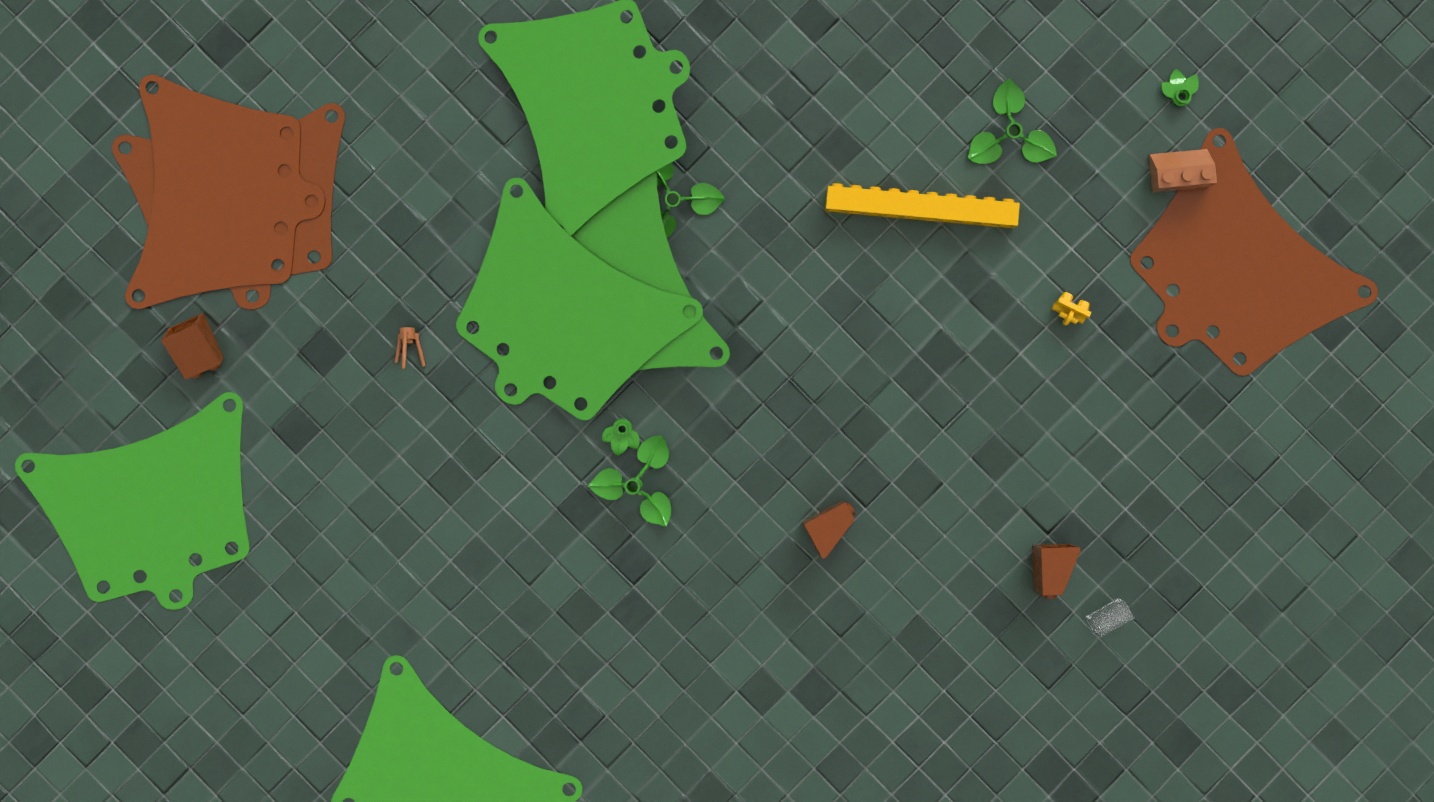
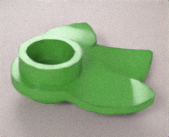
(1180, 85)
(621, 439)

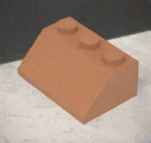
(1182, 170)

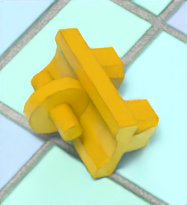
(1071, 311)

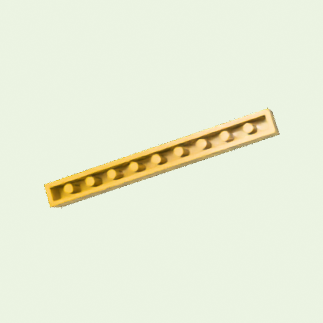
(922, 206)

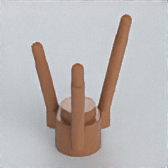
(406, 337)

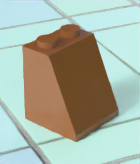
(193, 347)
(829, 526)
(1053, 568)

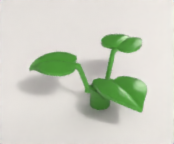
(985, 148)
(704, 198)
(609, 482)

